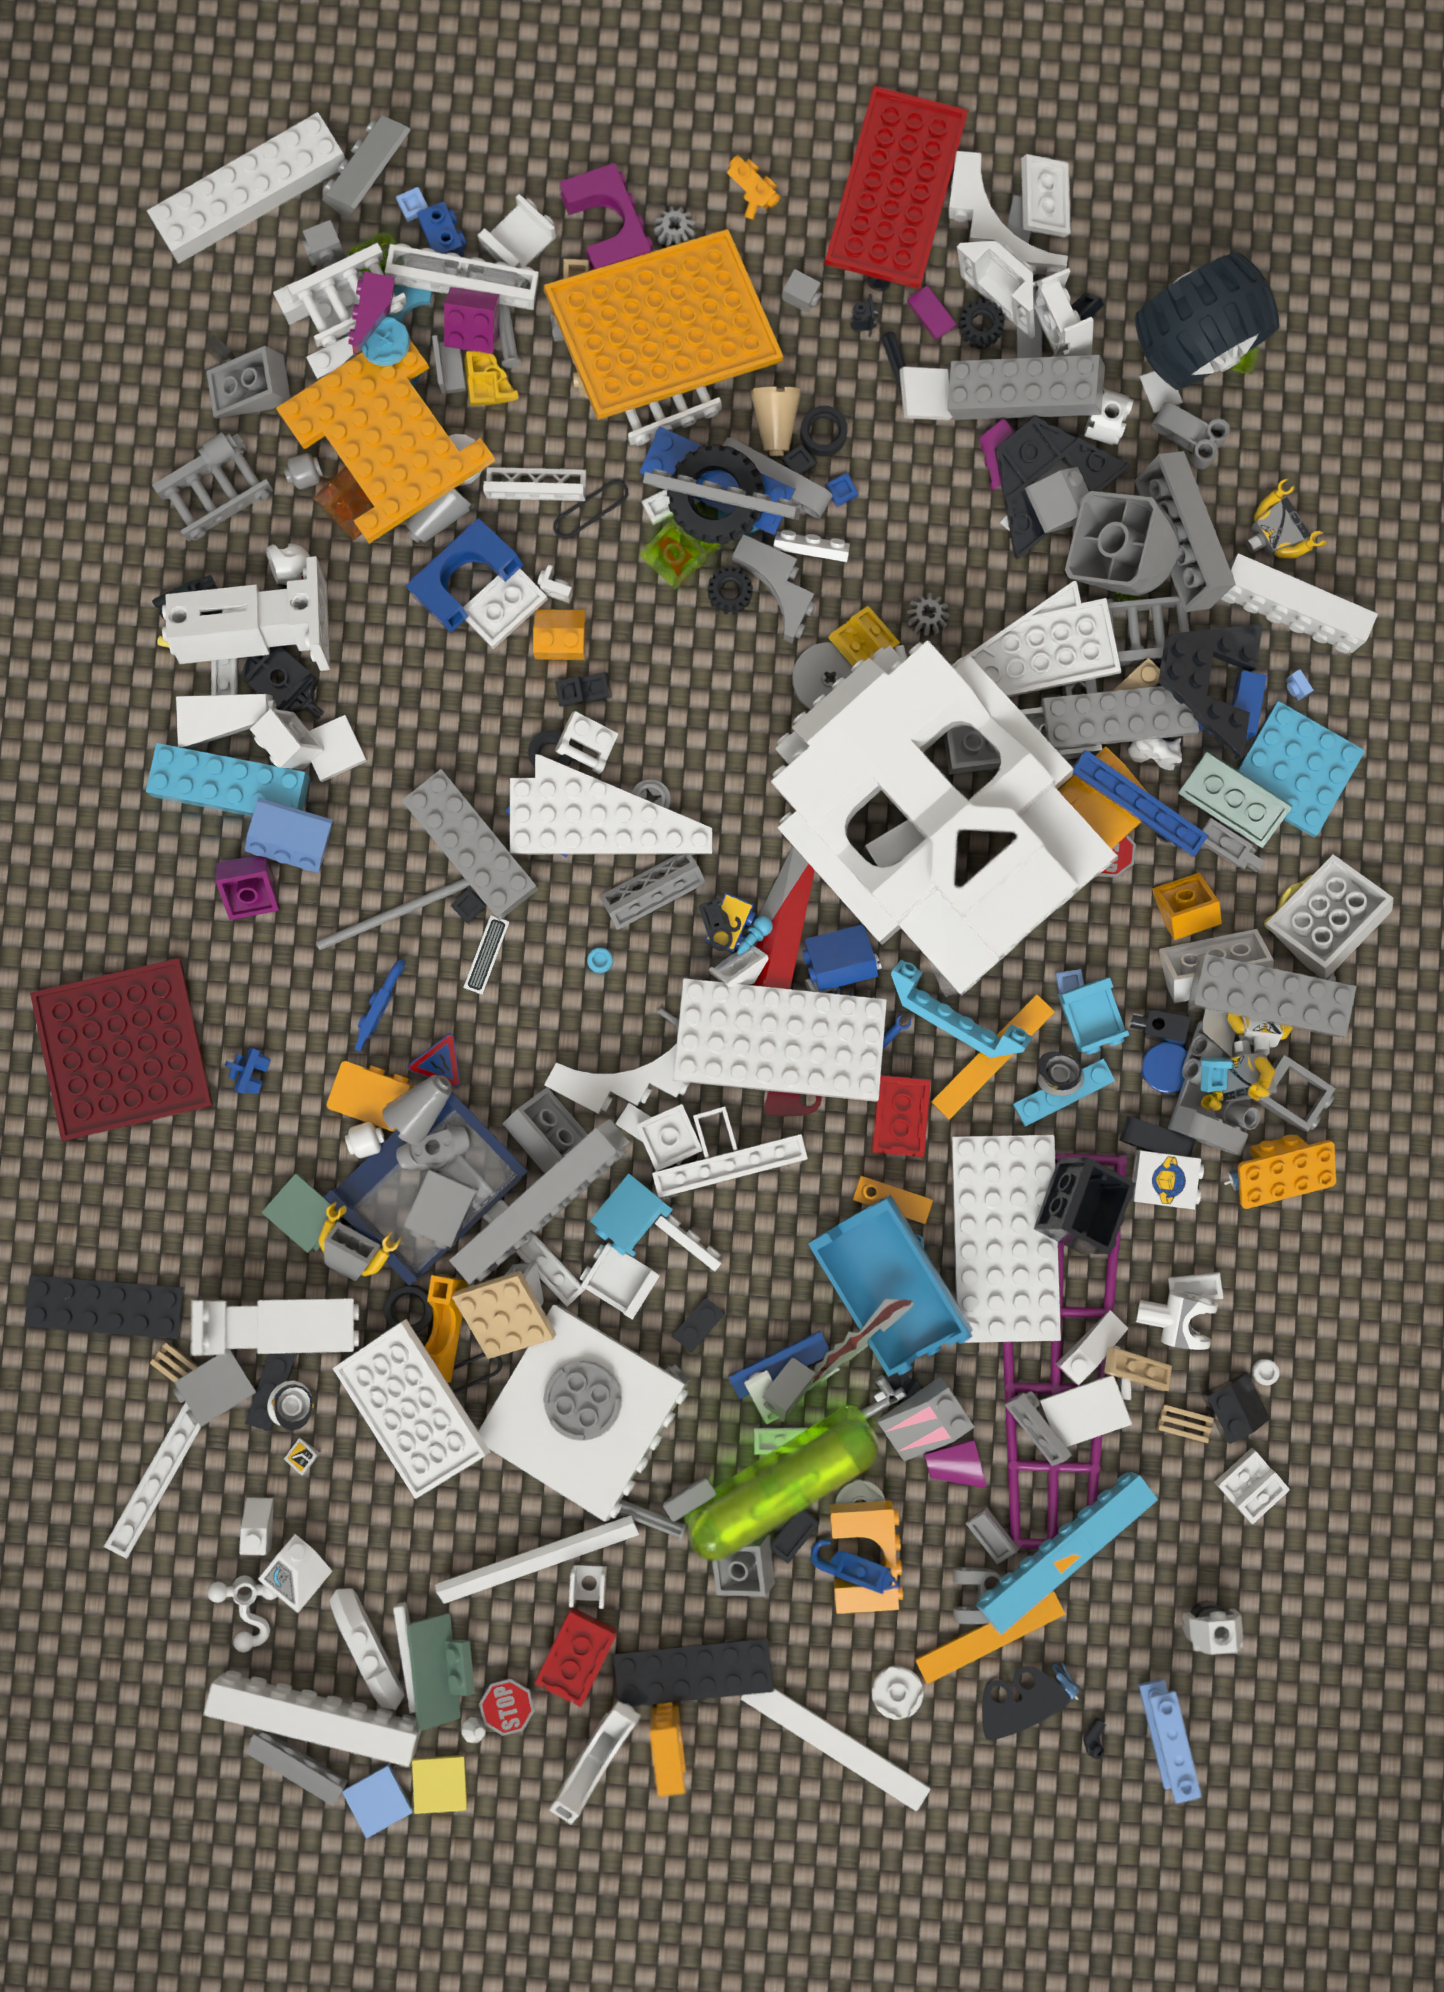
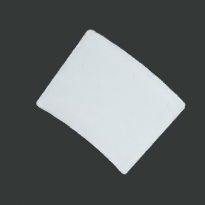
(1219, 1030)

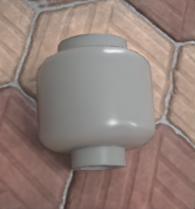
(303, 471)

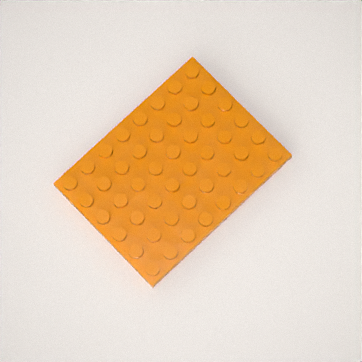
(663, 324)

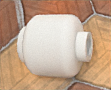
(364, 1140)

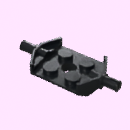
(296, 690)

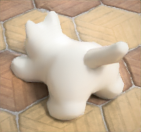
(1160, 750)

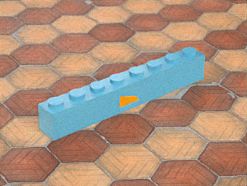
(1066, 1551)

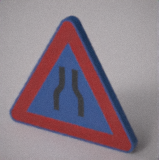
(438, 1061)

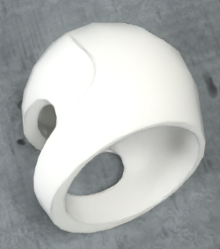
(287, 563)

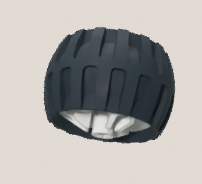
(1207, 320)

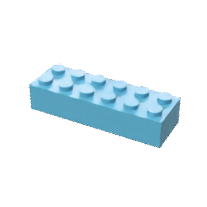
(222, 781)

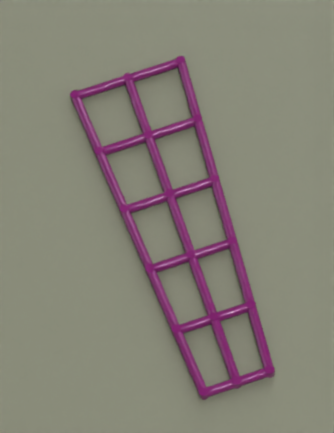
(1055, 1387)

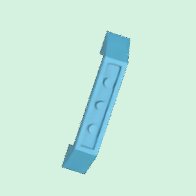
(905, 979)

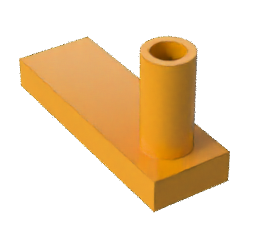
(911, 1205)

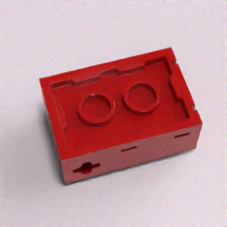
(901, 1116)
(576, 1656)

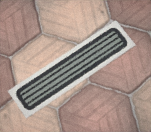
(486, 955)

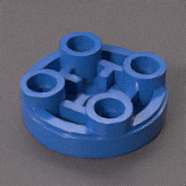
(1163, 1067)

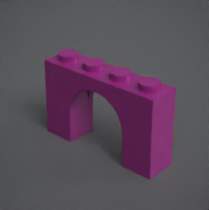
(607, 189)

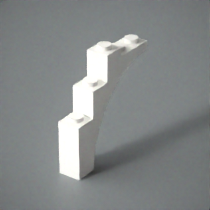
(970, 202)
(594, 1089)

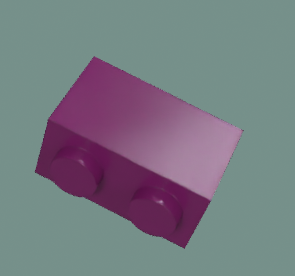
(246, 886)

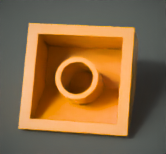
(559, 634)
(1187, 906)

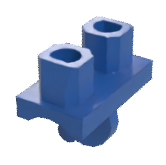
(245, 1082)

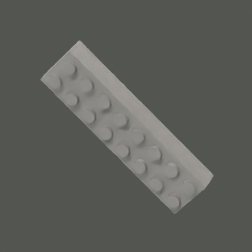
(541, 1202)

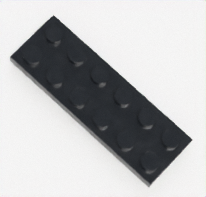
(104, 1306)
(693, 1672)

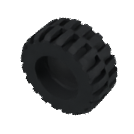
(683, 505)

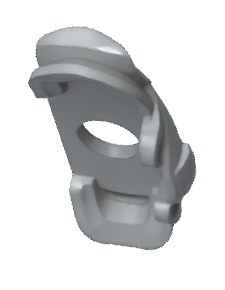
(451, 1141)

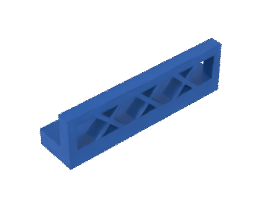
(805, 1351)

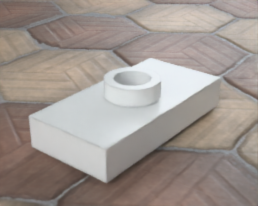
(1205, 1284)

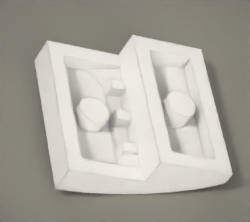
(1252, 1486)

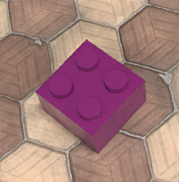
(471, 320)

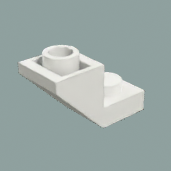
(757, 1385)

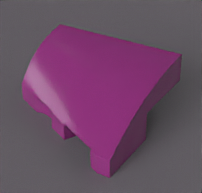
(988, 442)
(956, 1464)

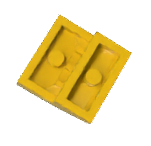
(862, 636)

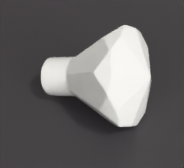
(473, 1729)

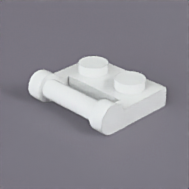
(590, 735)

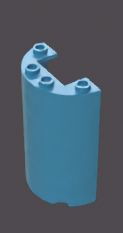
(881, 1258)

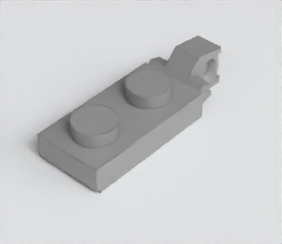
(1231, 846)

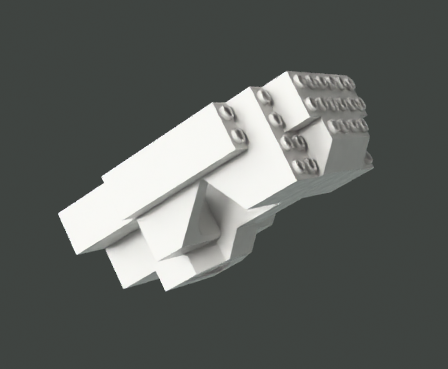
(872, 740)

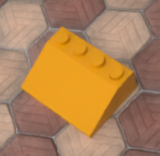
(1098, 811)

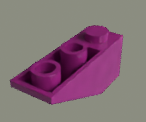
(374, 305)

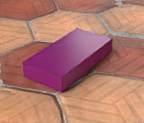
(931, 313)

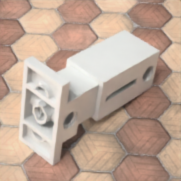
(248, 622)
(275, 1326)

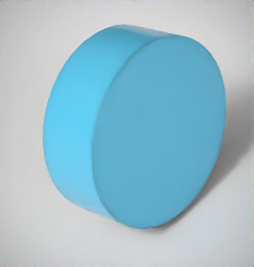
(600, 960)

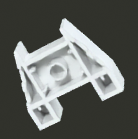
(1060, 323)
(340, 352)

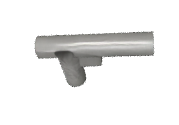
(882, 1397)

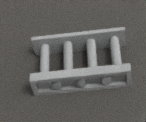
(191, 475)
(1137, 653)

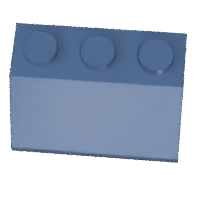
(288, 835)

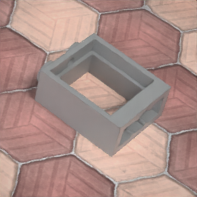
(1280, 1065)

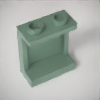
(300, 1212)

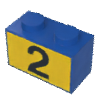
(737, 915)

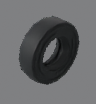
(541, 740)

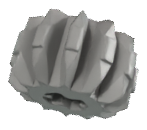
(674, 219)
(925, 622)

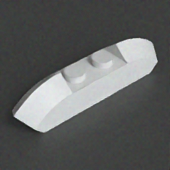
(366, 1648)

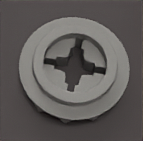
(656, 788)

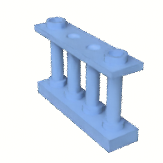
(1169, 1740)

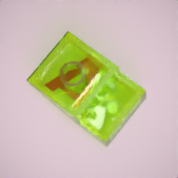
(677, 554)

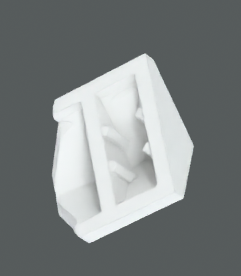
(740, 968)

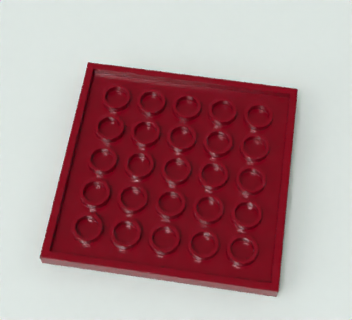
(121, 1049)

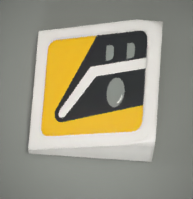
(301, 1456)

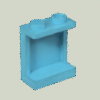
(1093, 1016)
(628, 1215)

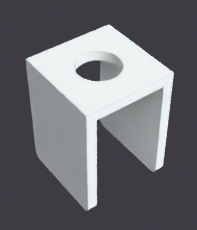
(710, 1113)
(577, 1591)

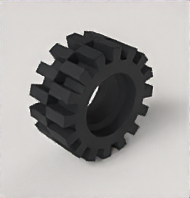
(985, 309)
(737, 577)

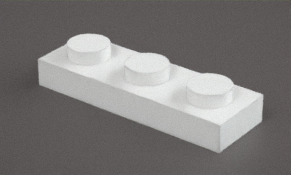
(811, 545)
(689, 1241)

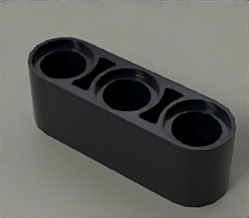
(1156, 1138)

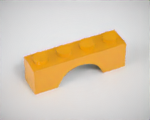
(446, 1323)

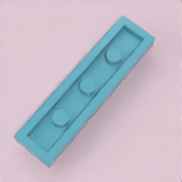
(1042, 1104)

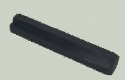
(894, 355)

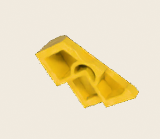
(486, 381)

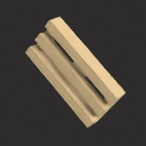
(161, 1355)
(1206, 1429)

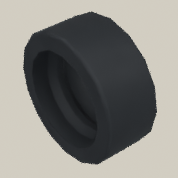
(823, 412)
(398, 1293)

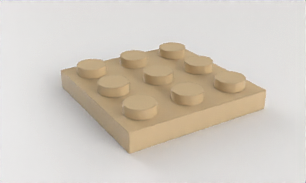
(504, 1315)

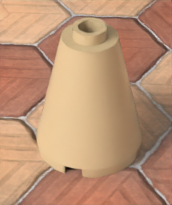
(775, 416)

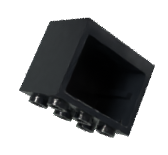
(1084, 1206)

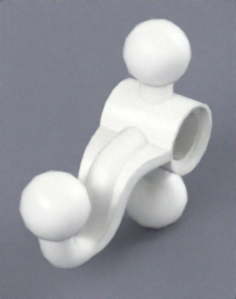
(219, 1591)

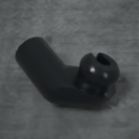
(1092, 1740)

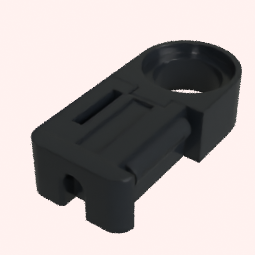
(714, 923)

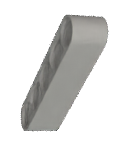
(808, 495)

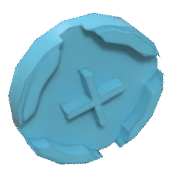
(387, 343)

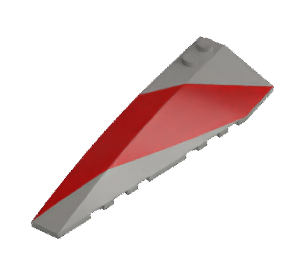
(787, 911)

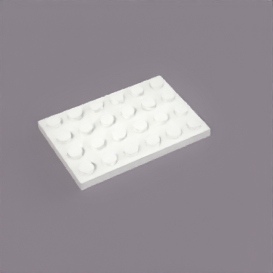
(411, 1409)

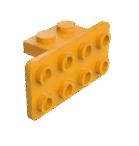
(365, 1092)
(1285, 1170)

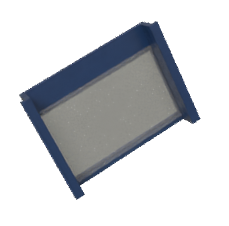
(383, 1193)

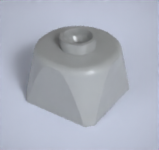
(1122, 543)

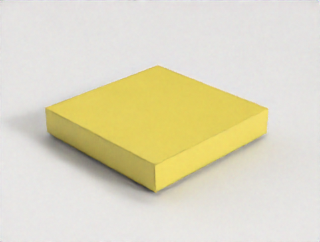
(439, 1784)

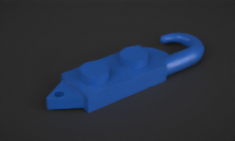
(379, 1003)
(855, 1569)

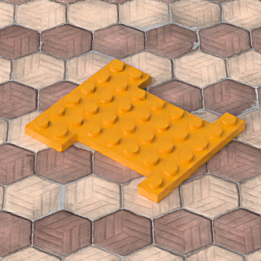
(384, 438)

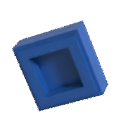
(842, 489)

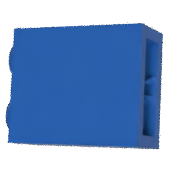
(840, 958)

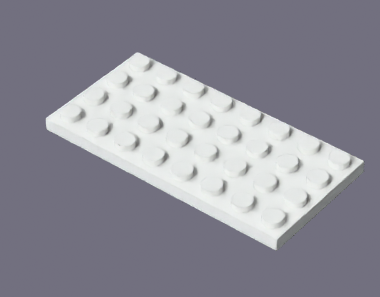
(780, 1040)
(1001, 1263)

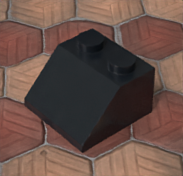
(1236, 1408)

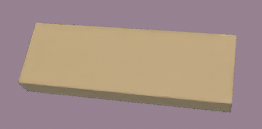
(1138, 1369)

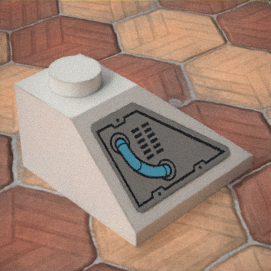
(295, 1573)

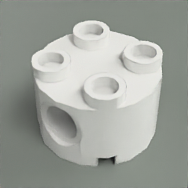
(1105, 428)

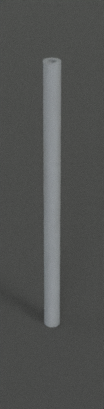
(392, 914)

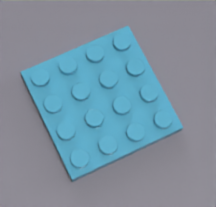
(1301, 765)

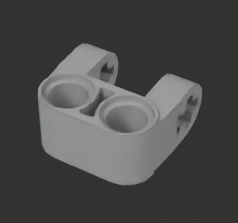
(972, 1575)

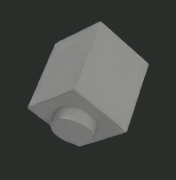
(802, 291)

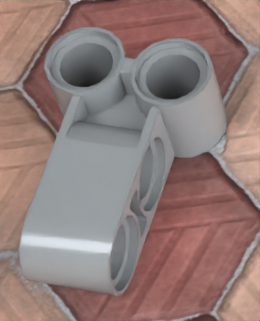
(1190, 432)

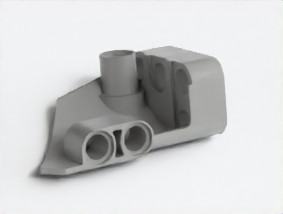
(1220, 1128)

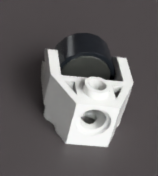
(1213, 1628)

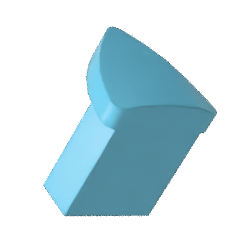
(1215, 1073)

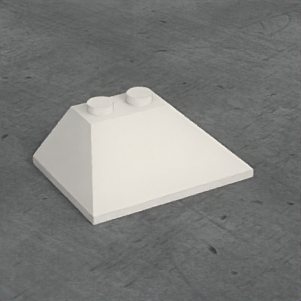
(1001, 279)

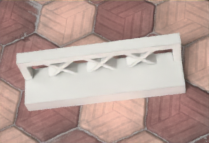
(535, 490)

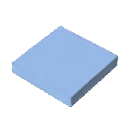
(377, 1801)

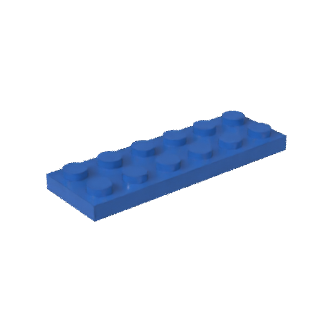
(670, 448)

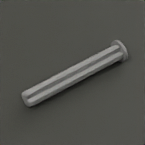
(507, 338)
(652, 1519)

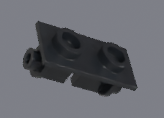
(864, 316)

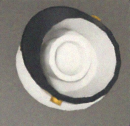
(290, 1405)

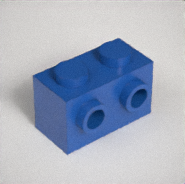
(440, 230)

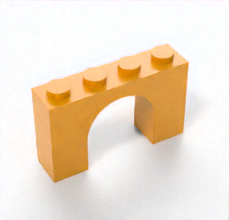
(877, 1523)
(668, 1749)

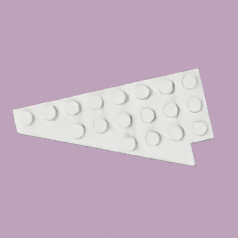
(1052, 646)
(582, 815)

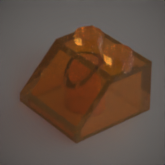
(344, 502)

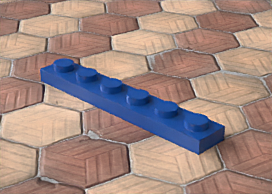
(1139, 803)

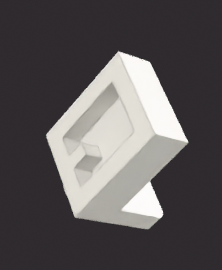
(556, 589)

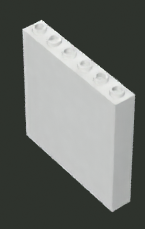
(593, 1470)

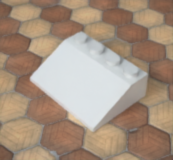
(1330, 916)

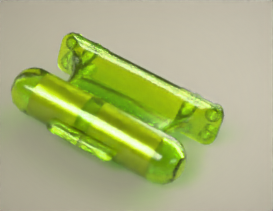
(782, 1484)

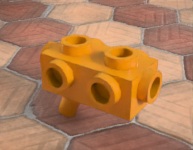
(758, 190)

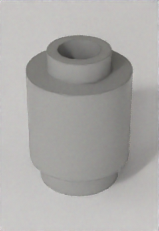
(218, 449)

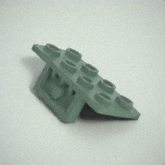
(439, 1671)

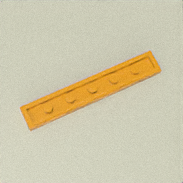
(982, 1067)
(985, 1640)

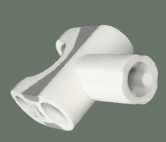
(1176, 1317)

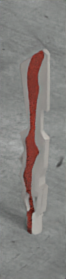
(855, 1342)

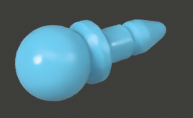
(761, 927)

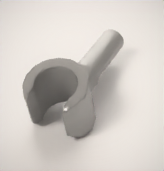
(675, 1021)

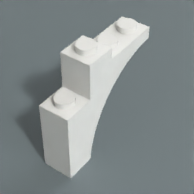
(593, 1761)

